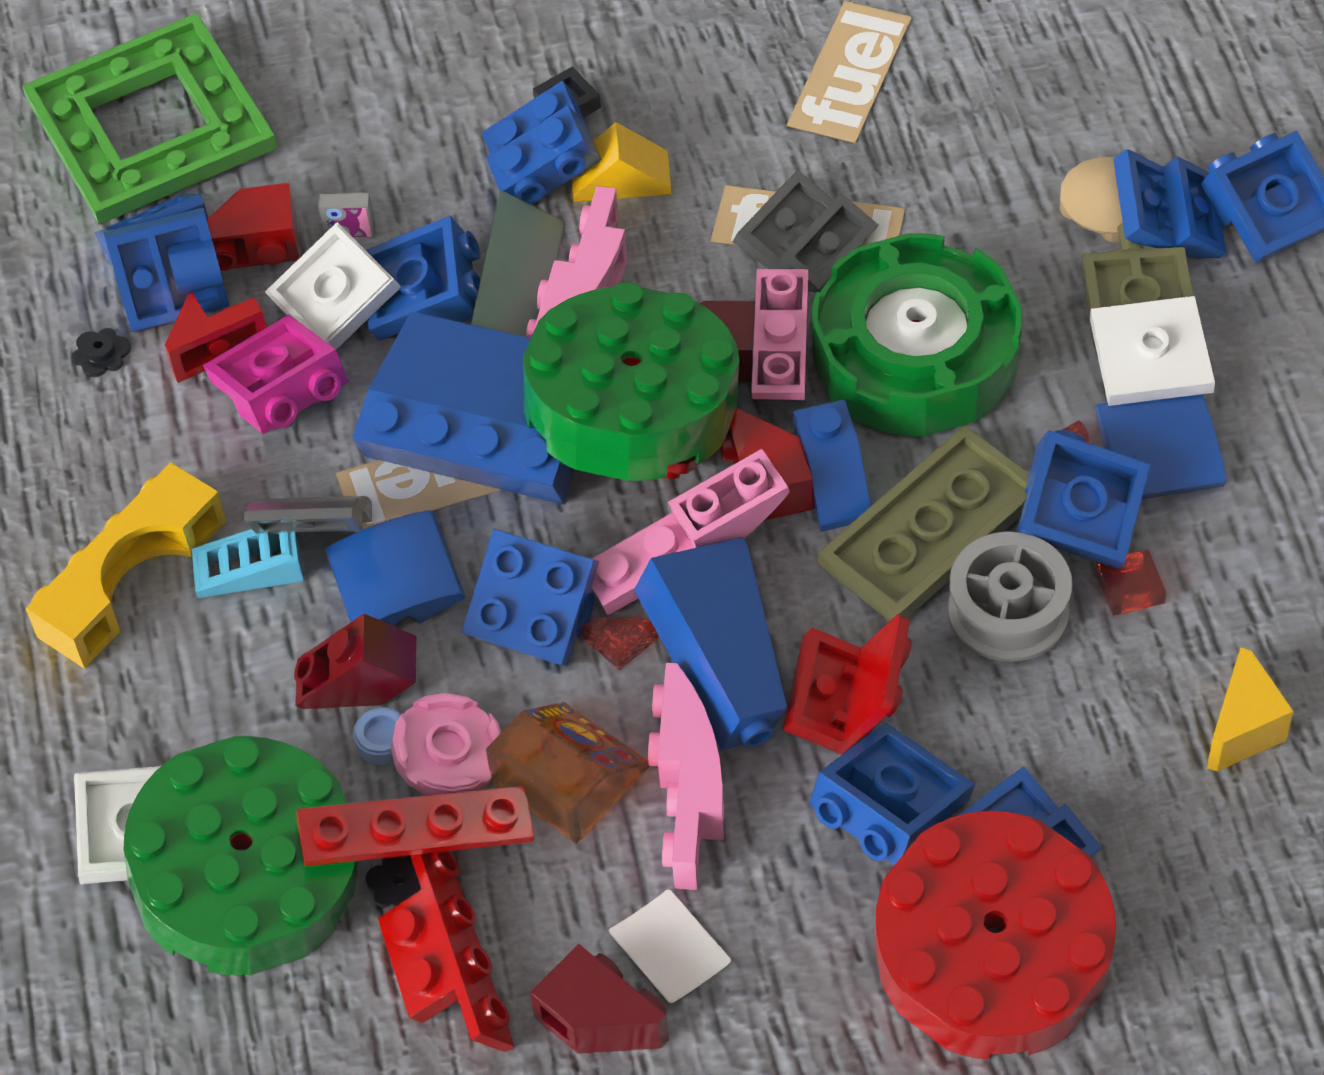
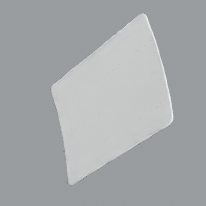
(670, 946)

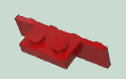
(414, 825)
(440, 954)

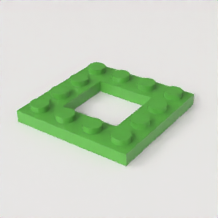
(115, 187)

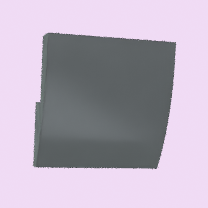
(805, 230)
(308, 514)

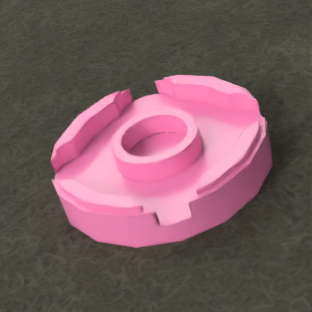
(443, 744)

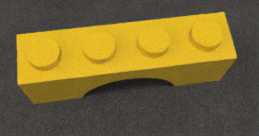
(164, 519)

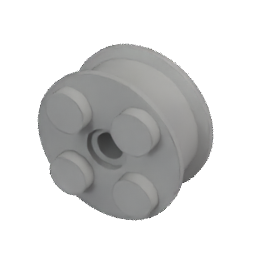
(1009, 596)

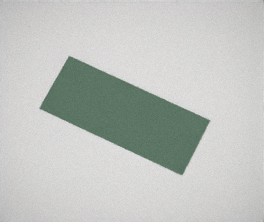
(517, 259)

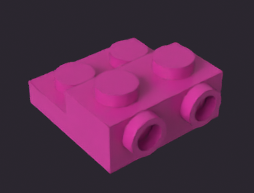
(278, 374)

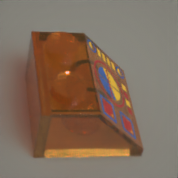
(566, 766)

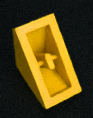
(628, 164)
(1251, 715)

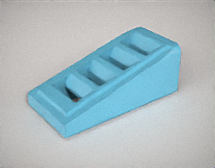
(268, 572)

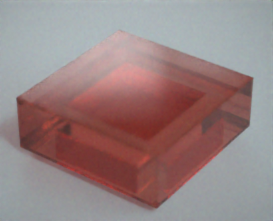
(1133, 585)

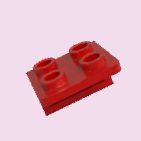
(846, 688)

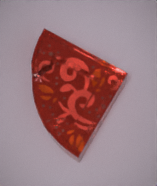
(619, 638)

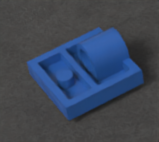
(162, 264)
(531, 597)

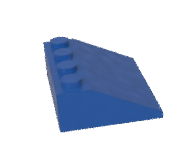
(456, 409)

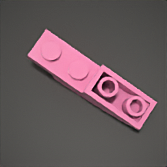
(593, 263)
(709, 513)
(690, 772)

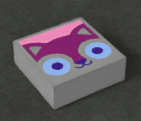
(350, 210)

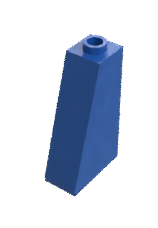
(718, 634)

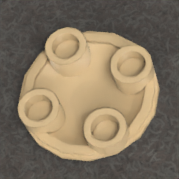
(1092, 197)

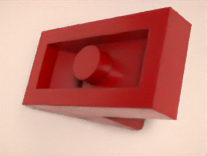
(201, 338)

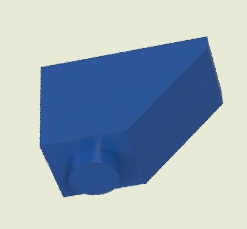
(834, 463)

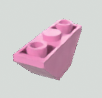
(780, 334)

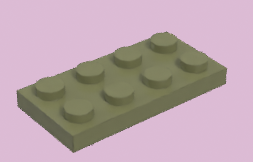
(912, 535)

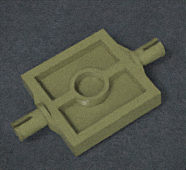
(1134, 275)

